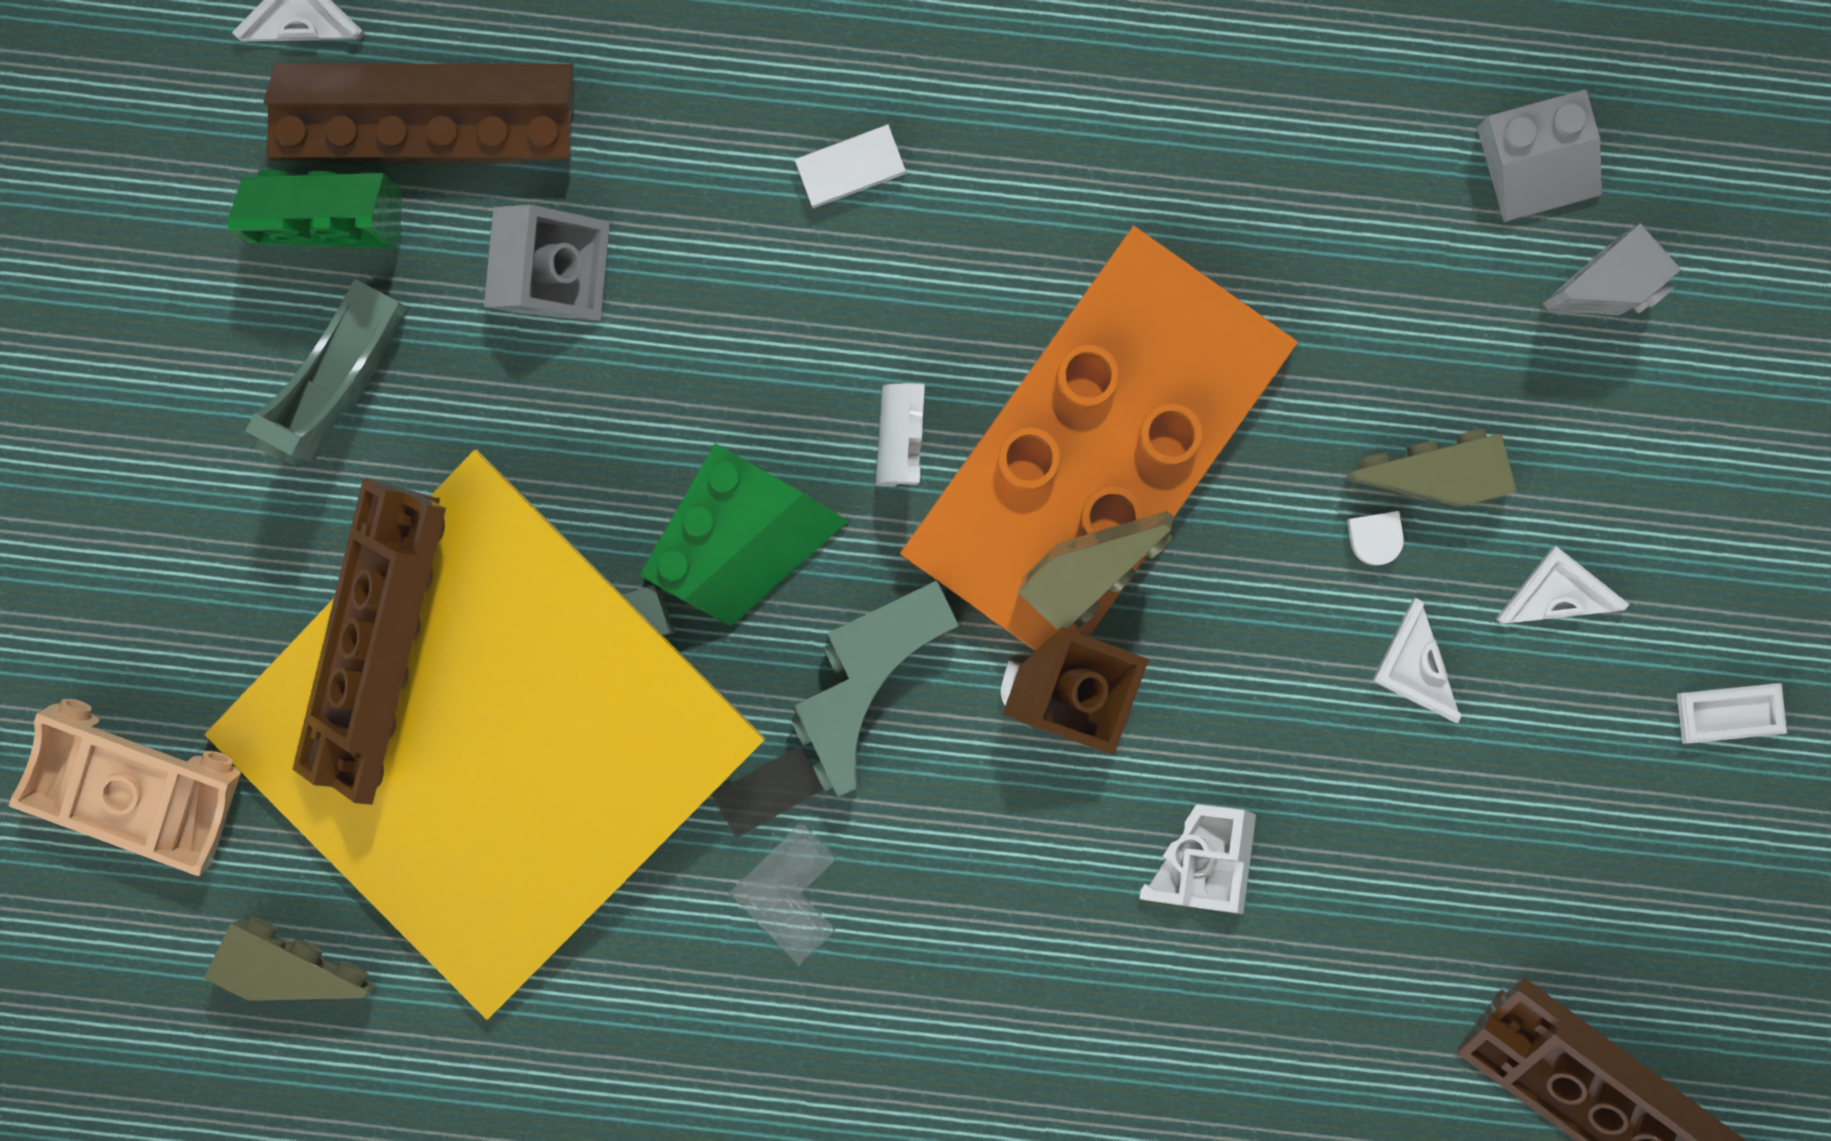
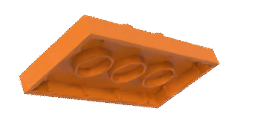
(1100, 430)

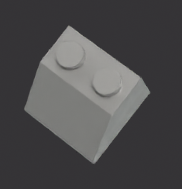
(1543, 155)
(546, 263)
(1621, 277)

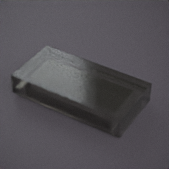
(768, 791)

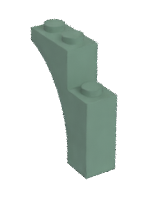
(330, 378)
(868, 653)

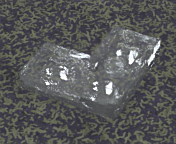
(775, 894)

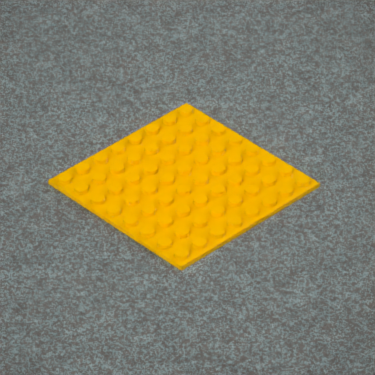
(528, 751)

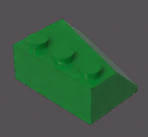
(318, 210)
(736, 537)

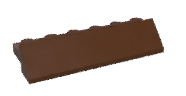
(420, 113)
(369, 639)
(1579, 1074)

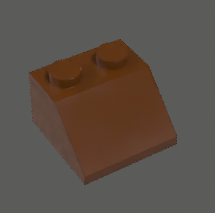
(1077, 689)

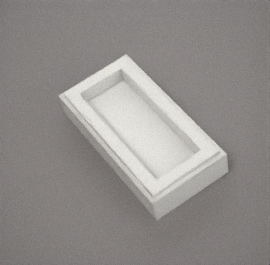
(850, 166)
(1731, 713)

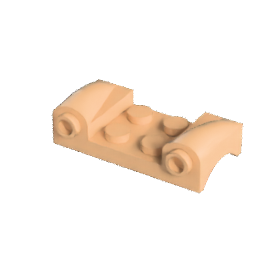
(125, 789)

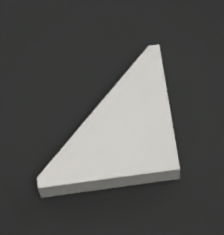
(297, 22)
(1560, 590)
(1416, 666)

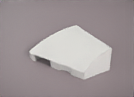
(900, 434)
(1207, 862)

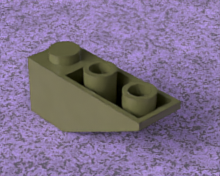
(1452, 475)
(1086, 567)
(266, 967)

